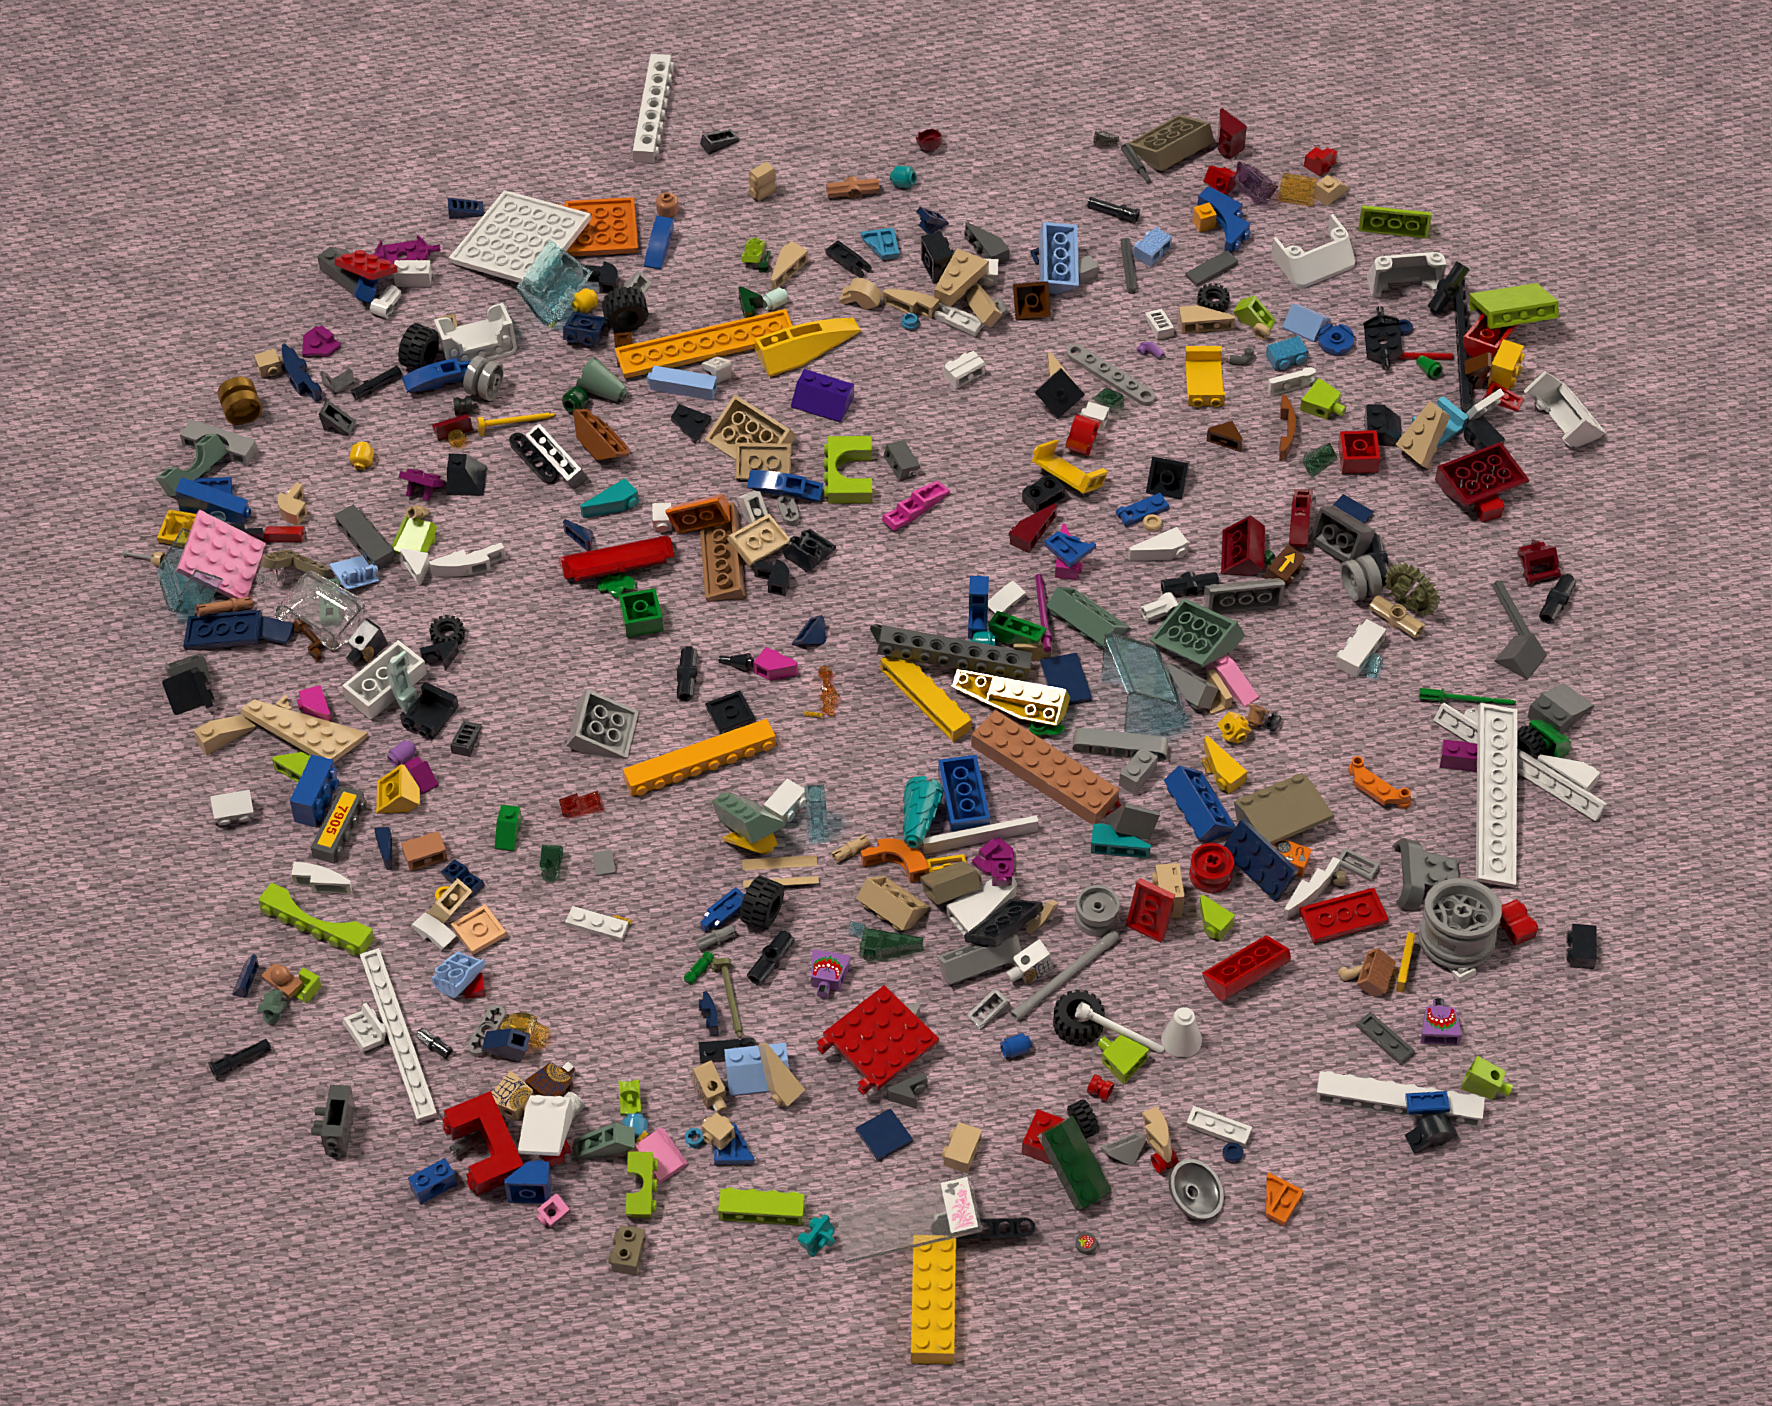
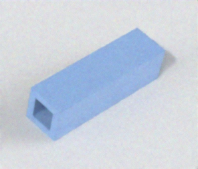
(682, 382)

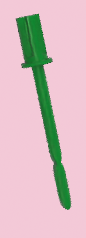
(1439, 695)

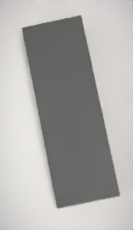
(1211, 268)
(1385, 1038)

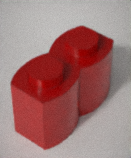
(1517, 923)

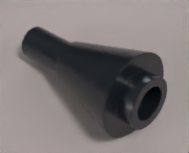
(741, 661)

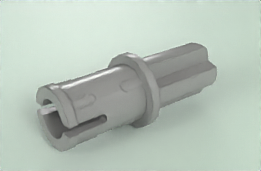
(715, 937)

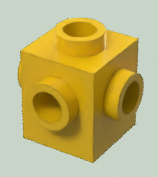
(1234, 727)

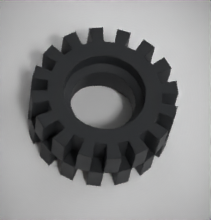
(1213, 291)
(446, 623)
(1530, 742)
(1084, 1117)

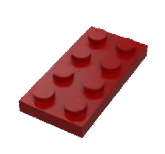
(1343, 915)

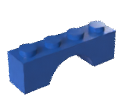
(978, 604)

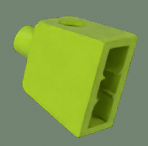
(1322, 400)
(1122, 1056)
(1485, 1079)

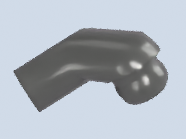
(1243, 359)

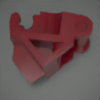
(1538, 554)

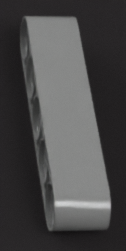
(1118, 743)

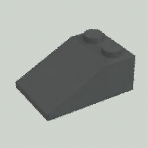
(1559, 708)

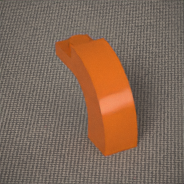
(898, 852)

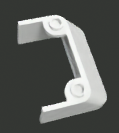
(1319, 263)
(1565, 409)

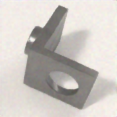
(338, 383)

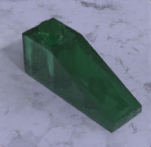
(885, 945)

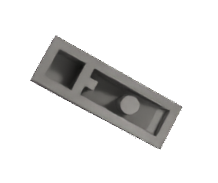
(1193, 687)

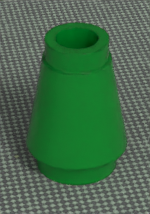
(1430, 367)

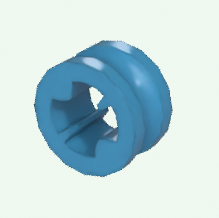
(694, 1144)

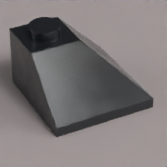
(465, 475)

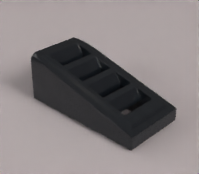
(711, 142)
(462, 749)

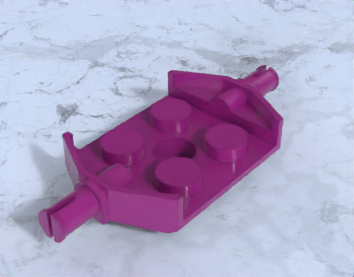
(413, 250)

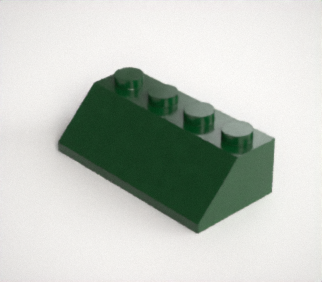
(1074, 1163)

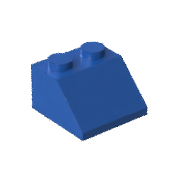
(530, 1183)

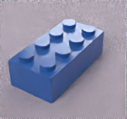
(963, 793)

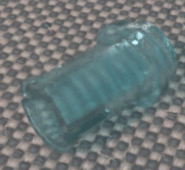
(1375, 661)

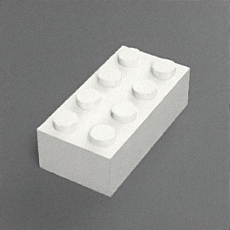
(370, 687)

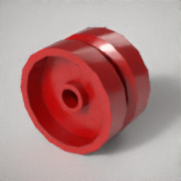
(1211, 868)

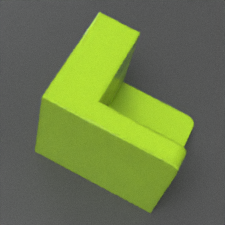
(311, 985)

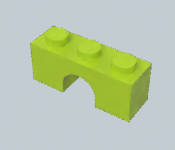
(642, 1166)

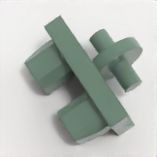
(272, 1006)

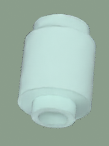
(775, 299)

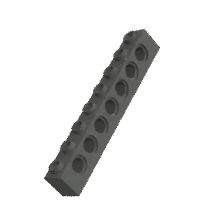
(954, 653)

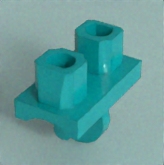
(819, 1236)

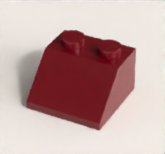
(1230, 134)

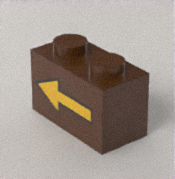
(1286, 565)

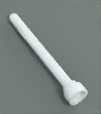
(1085, 1012)

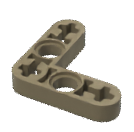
(290, 558)

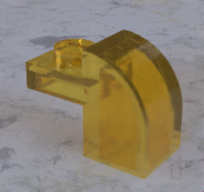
(528, 1024)

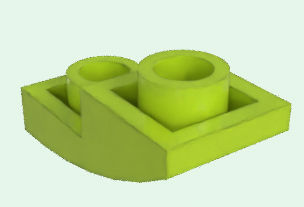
(753, 250)

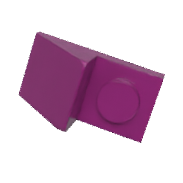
(421, 774)

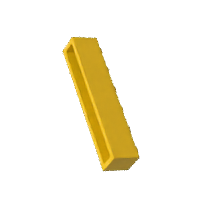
(927, 696)

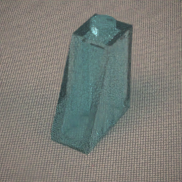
(816, 814)

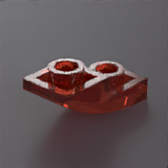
(575, 805)

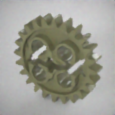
(1402, 579)

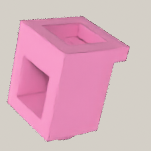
(556, 1204)

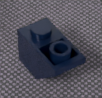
(506, 1043)

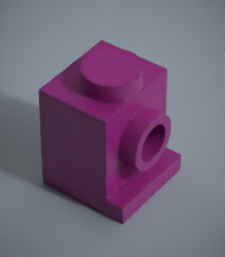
(1001, 870)

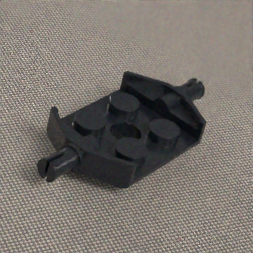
(1382, 329)

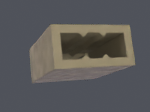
(951, 882)

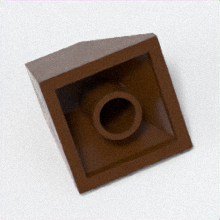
(1031, 300)

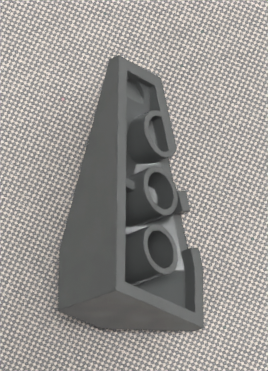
(343, 277)

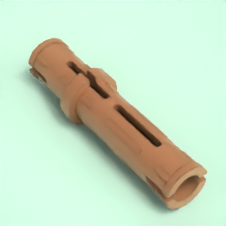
(224, 606)

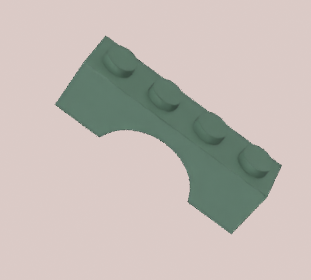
(208, 452)

